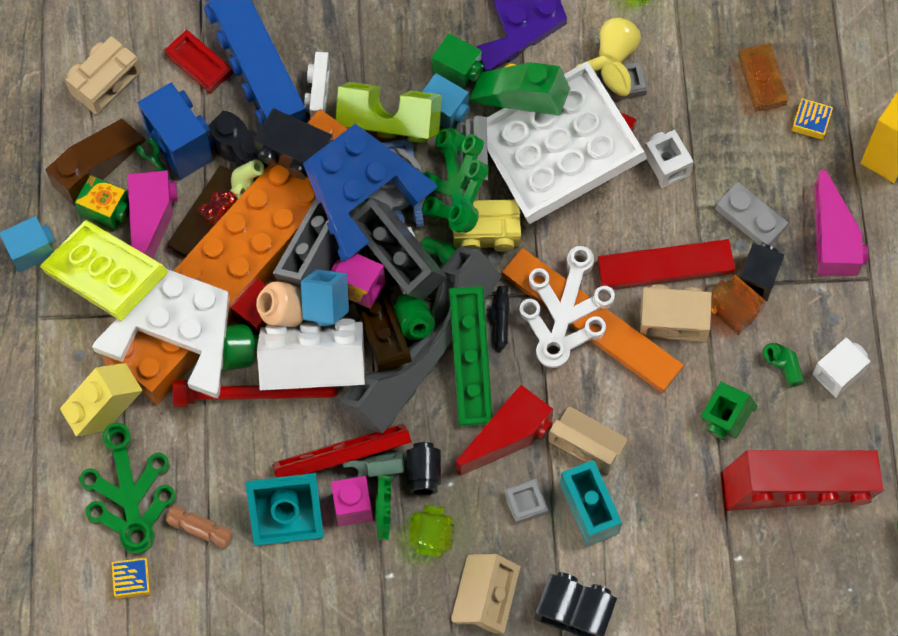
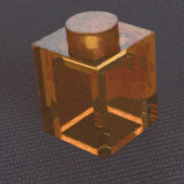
(736, 303)

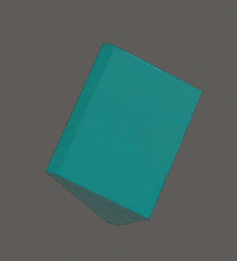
(284, 509)

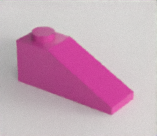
(150, 208)
(837, 233)

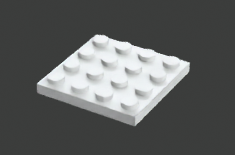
(561, 157)

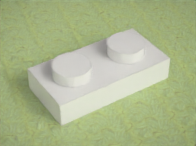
(318, 75)

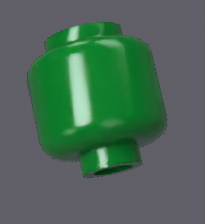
(239, 347)

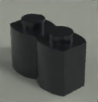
(233, 140)
(575, 606)

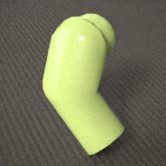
(244, 176)

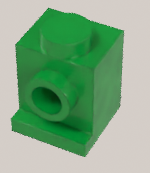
(727, 401)

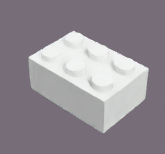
(311, 355)

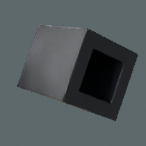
(762, 268)

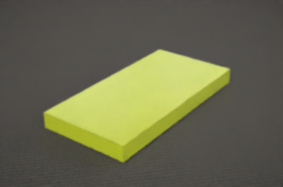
(104, 269)

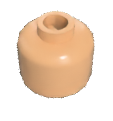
(280, 304)

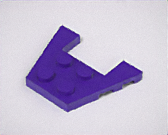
(523, 24)

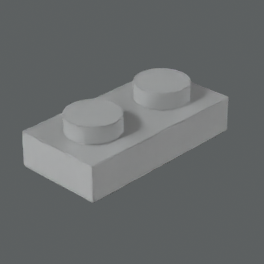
(751, 215)

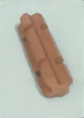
(199, 526)

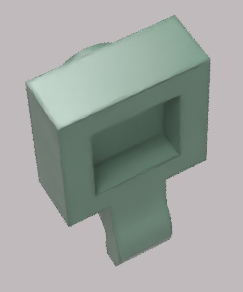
(386, 464)

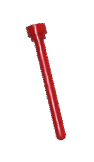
(184, 395)

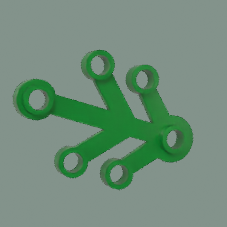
(462, 214)
(128, 494)

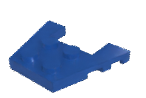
(349, 173)

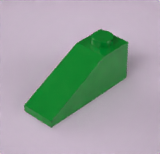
(524, 88)

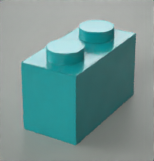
(590, 503)

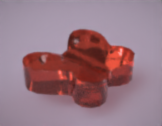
(218, 205)

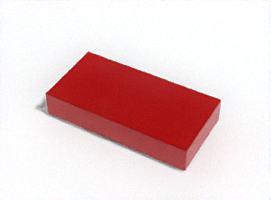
(198, 61)

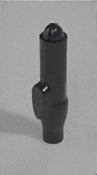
(499, 315)

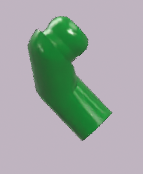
(438, 249)
(785, 360)

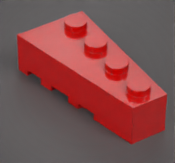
(801, 478)

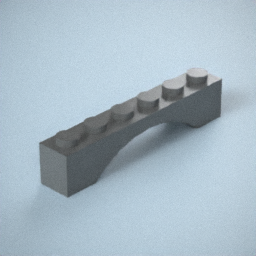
(388, 391)

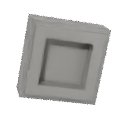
(525, 501)

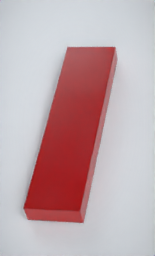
(666, 264)
(342, 452)

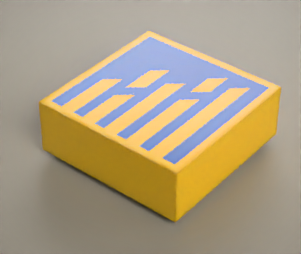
(812, 119)
(131, 578)

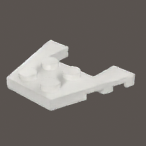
(183, 315)

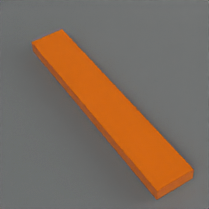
(619, 340)

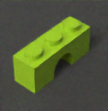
(416, 117)

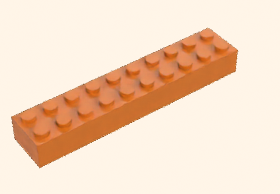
(230, 257)

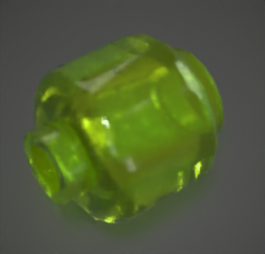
(431, 531)

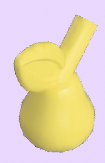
(617, 41)

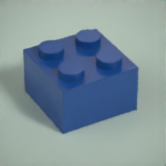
(176, 129)

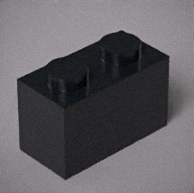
(289, 142)

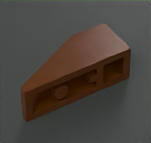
(93, 156)

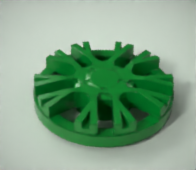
(383, 507)

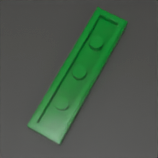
(470, 355)

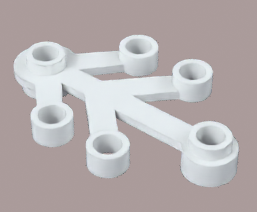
(565, 312)

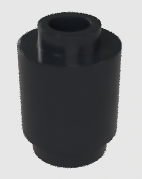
(423, 468)

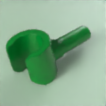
(153, 157)

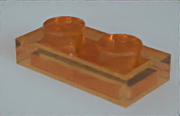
(762, 77)

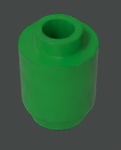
(413, 317)

